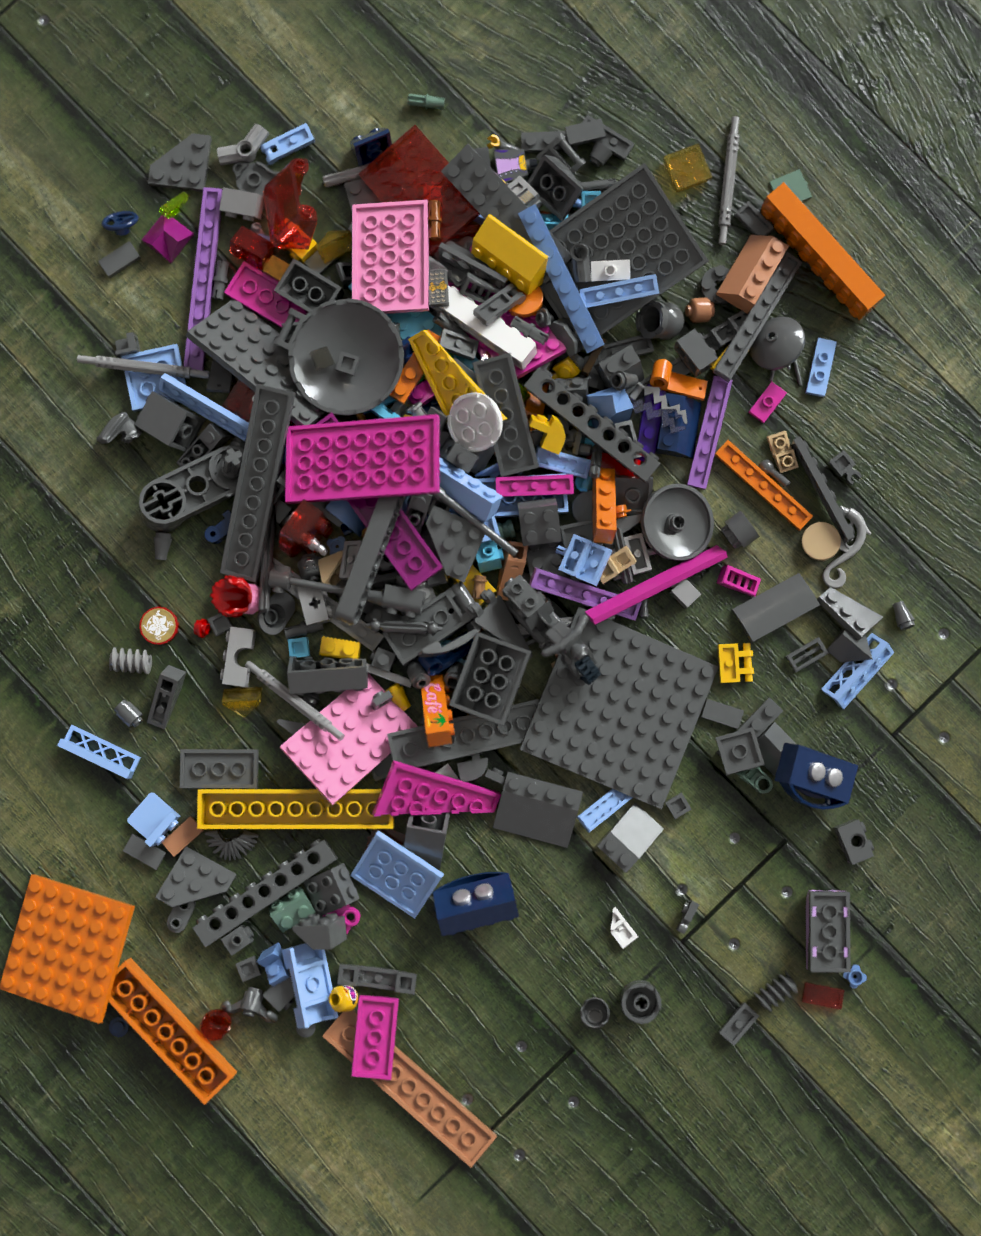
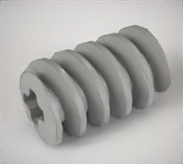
(130, 661)

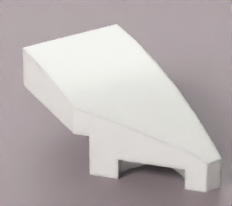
(621, 930)

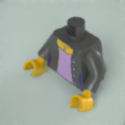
(510, 160)

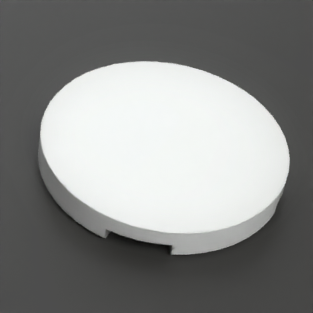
(475, 422)

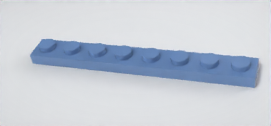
(561, 279)

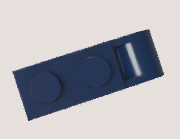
(436, 664)

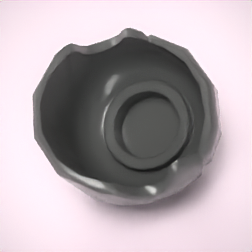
(594, 1013)

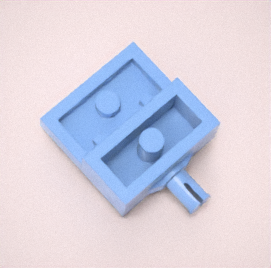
(584, 559)

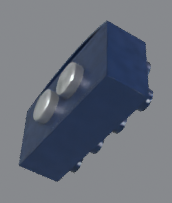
(815, 776)
(475, 902)

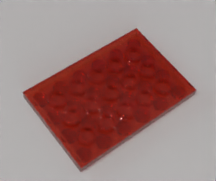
(413, 172)

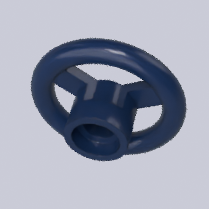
(122, 222)

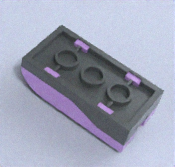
(828, 931)

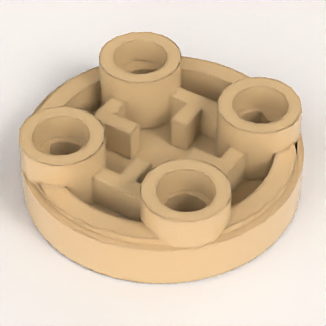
(821, 541)

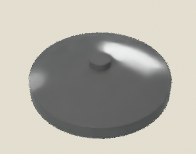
(677, 522)

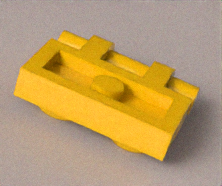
(729, 663)

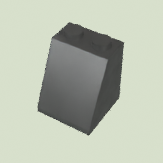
(169, 422)
(427, 837)

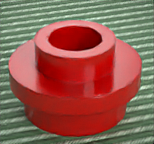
(201, 628)

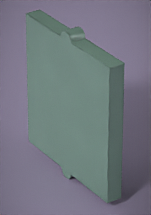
(795, 182)

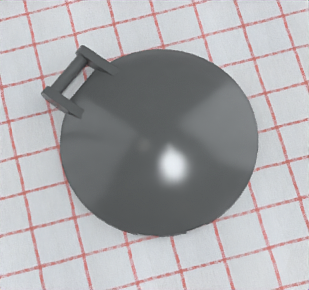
(350, 328)

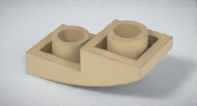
(782, 452)

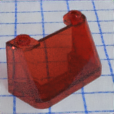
(289, 221)

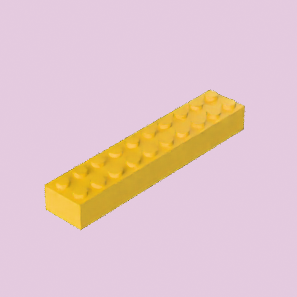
(288, 809)

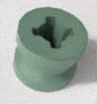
(506, 529)

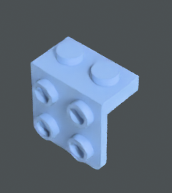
(153, 819)

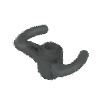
(250, 1006)

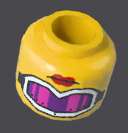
(343, 998)

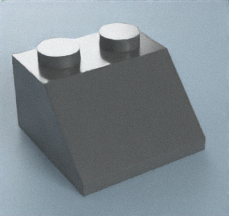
(622, 360)

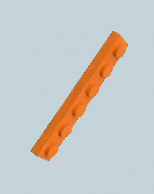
(763, 485)

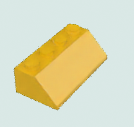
(509, 255)

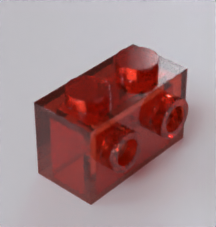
(251, 247)

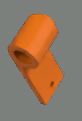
(676, 383)

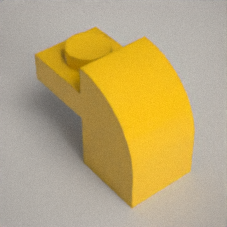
(554, 433)

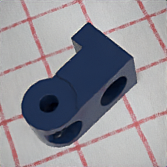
(218, 533)

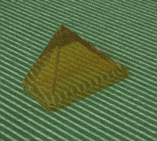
(334, 244)
(242, 699)

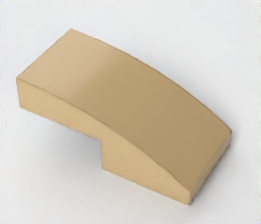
(617, 563)

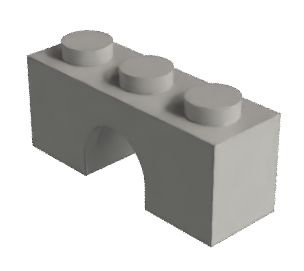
(238, 640)

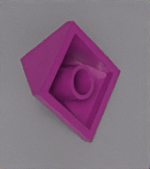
(168, 237)

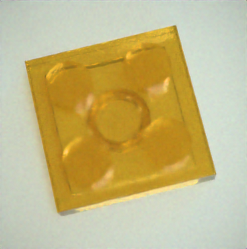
(687, 168)

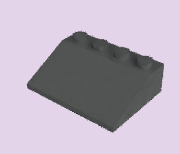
(490, 678)
(537, 809)

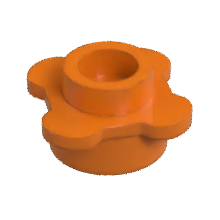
(621, 511)

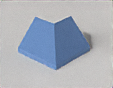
(612, 404)

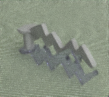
(663, 412)

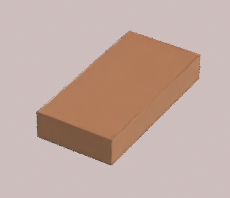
(182, 836)

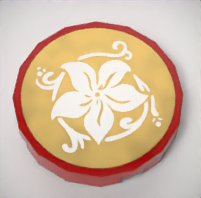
(159, 625)

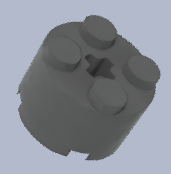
(650, 1007)

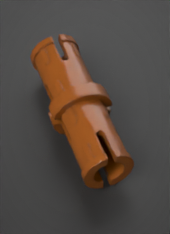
(434, 220)

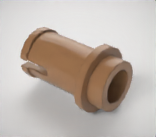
(479, 586)

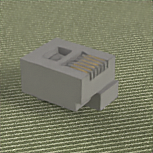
(525, 192)

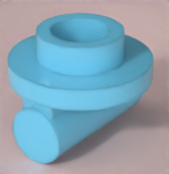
(583, 484)

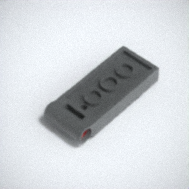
(437, 610)

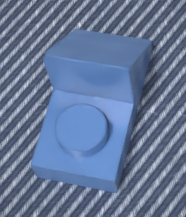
(274, 964)

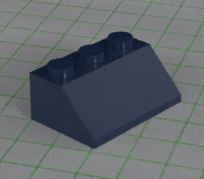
(682, 442)

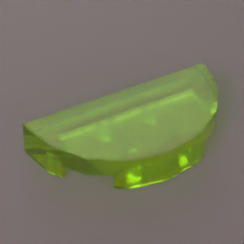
(170, 208)

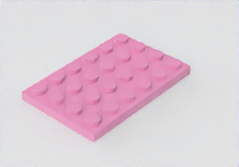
(391, 255)
(339, 765)

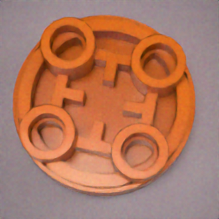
(530, 305)

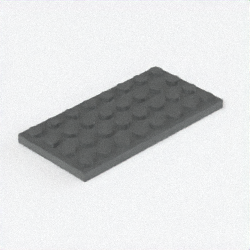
(247, 350)

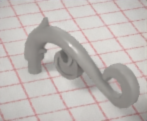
(862, 529)

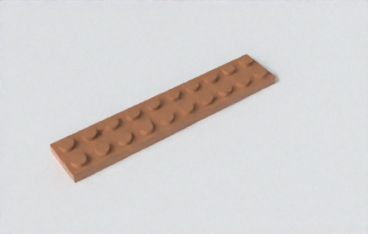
(421, 1096)

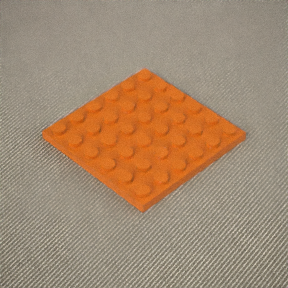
(66, 948)

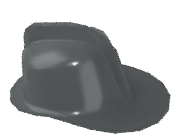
(280, 611)

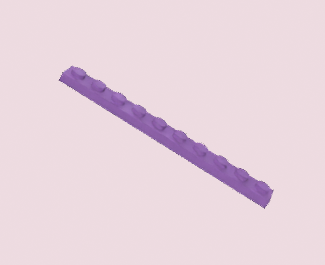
(204, 271)

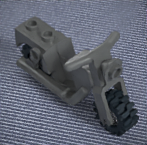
(549, 630)

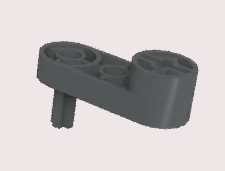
(175, 492)

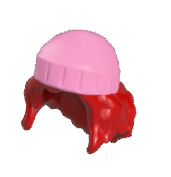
(235, 596)

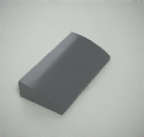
(775, 607)

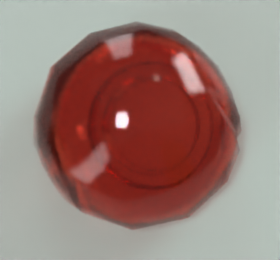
(215, 1024)

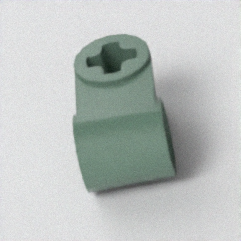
(753, 777)

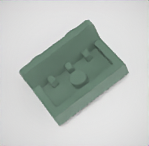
(290, 909)

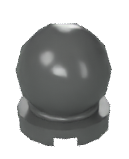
(659, 320)

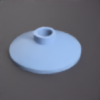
(492, 471)

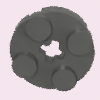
(709, 281)

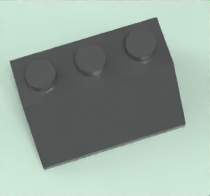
(307, 287)

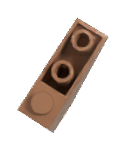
(511, 566)

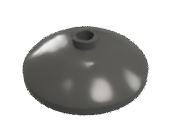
(783, 348)

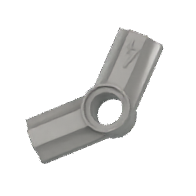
(252, 141)

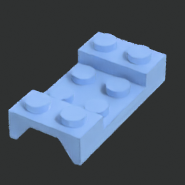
(310, 984)

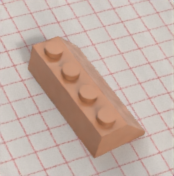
(752, 271)

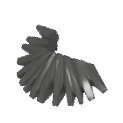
(233, 844)

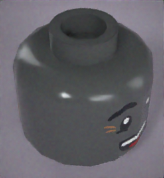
(309, 567)

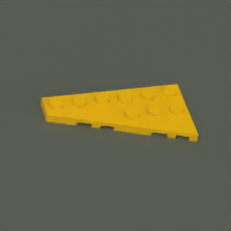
(442, 372)

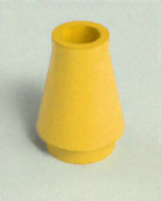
(399, 696)

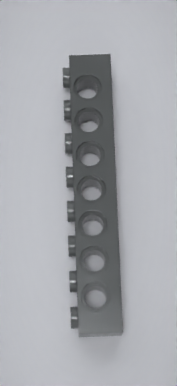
(542, 377)
(209, 934)

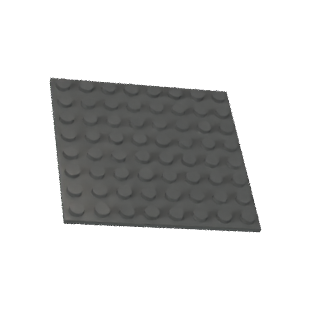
(629, 721)

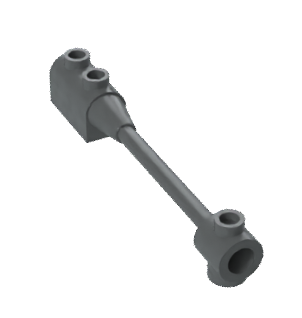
(392, 598)

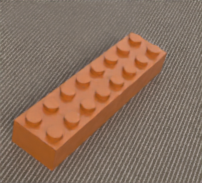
(821, 251)
(169, 1032)

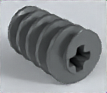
(776, 991)

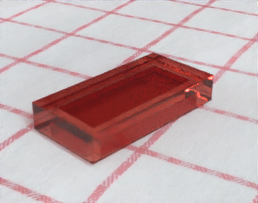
(823, 995)

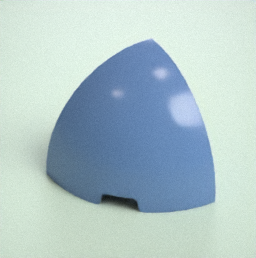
(345, 513)

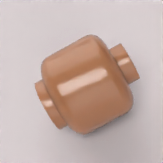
(700, 310)

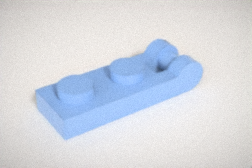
(287, 143)

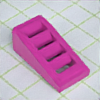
(722, 580)

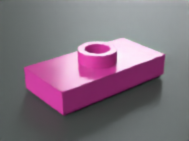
(767, 402)

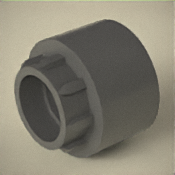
(739, 531)

